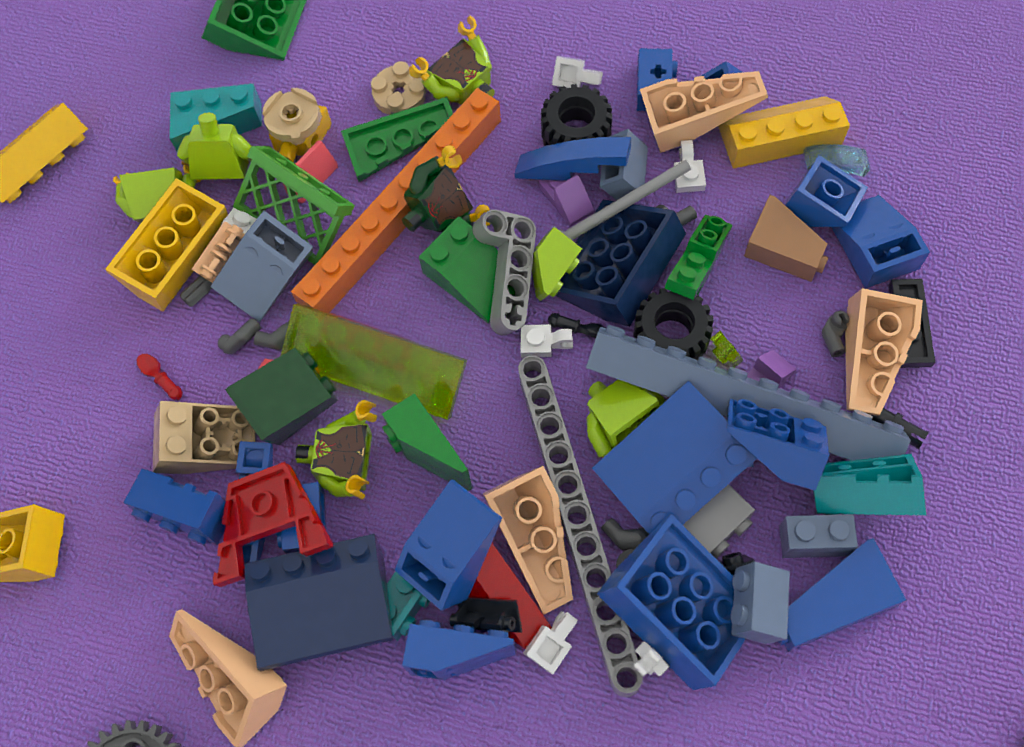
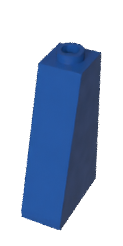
(844, 596)

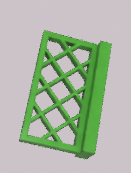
(296, 181)

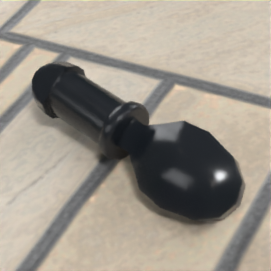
(566, 323)

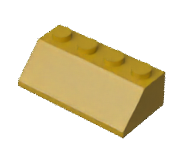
(783, 130)
(36, 148)
(167, 244)

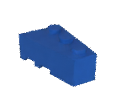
(177, 507)

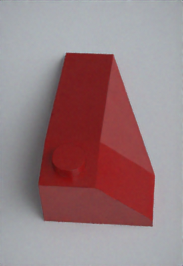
(499, 582)

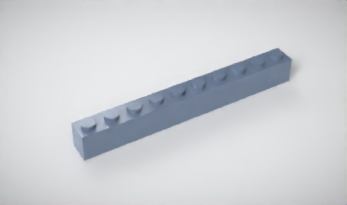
(667, 370)

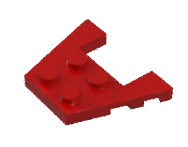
(261, 507)

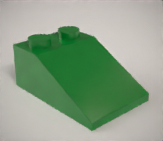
(463, 267)
(421, 441)

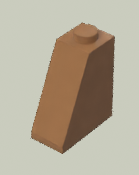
(786, 242)

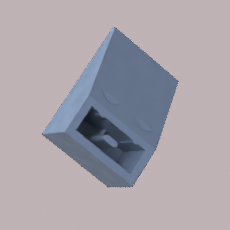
(262, 266)

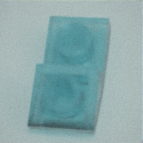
(847, 158)

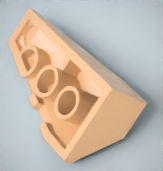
(695, 107)
(877, 345)
(535, 534)
(229, 678)

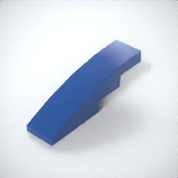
(575, 156)

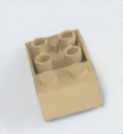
(197, 437)

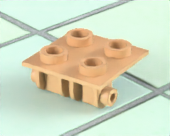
(218, 251)

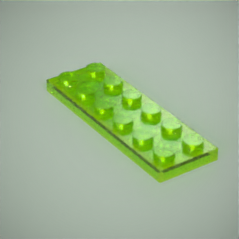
(376, 360)

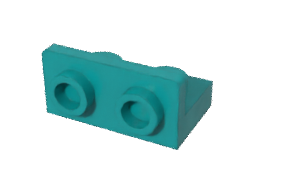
(404, 604)

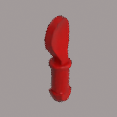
(151, 367)

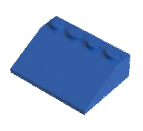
(674, 460)
(677, 603)

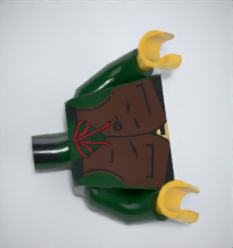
(437, 195)

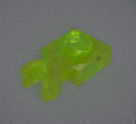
(725, 350)

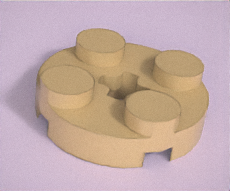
(392, 78)
(297, 128)

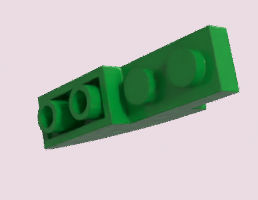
(699, 257)

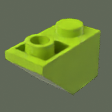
(551, 260)

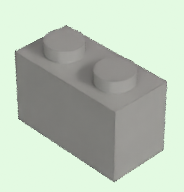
(720, 519)

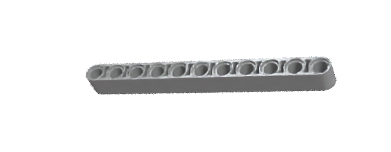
(577, 534)

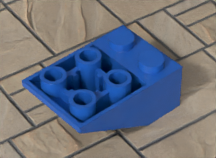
(881, 242)
(786, 445)
(449, 547)
(449, 653)

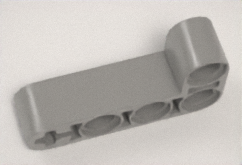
(506, 272)

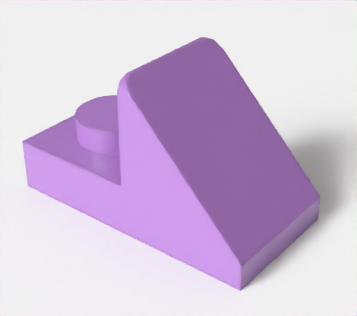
(568, 198)
(772, 367)

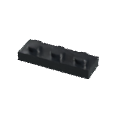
(921, 350)

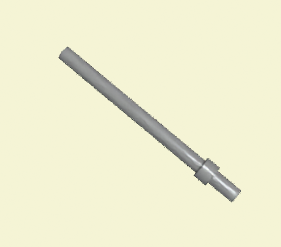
(627, 200)

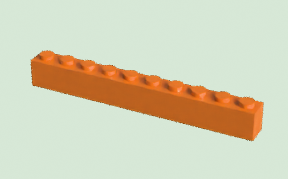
(382, 220)

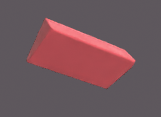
(318, 163)

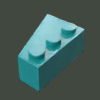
(230, 104)
(871, 487)

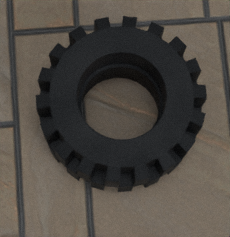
(575, 104)
(675, 307)

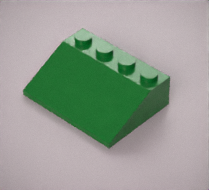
(254, 26)

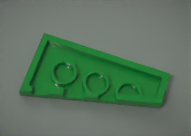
(393, 136)

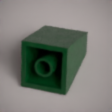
(283, 396)

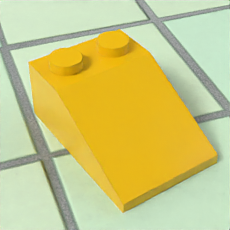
(29, 543)

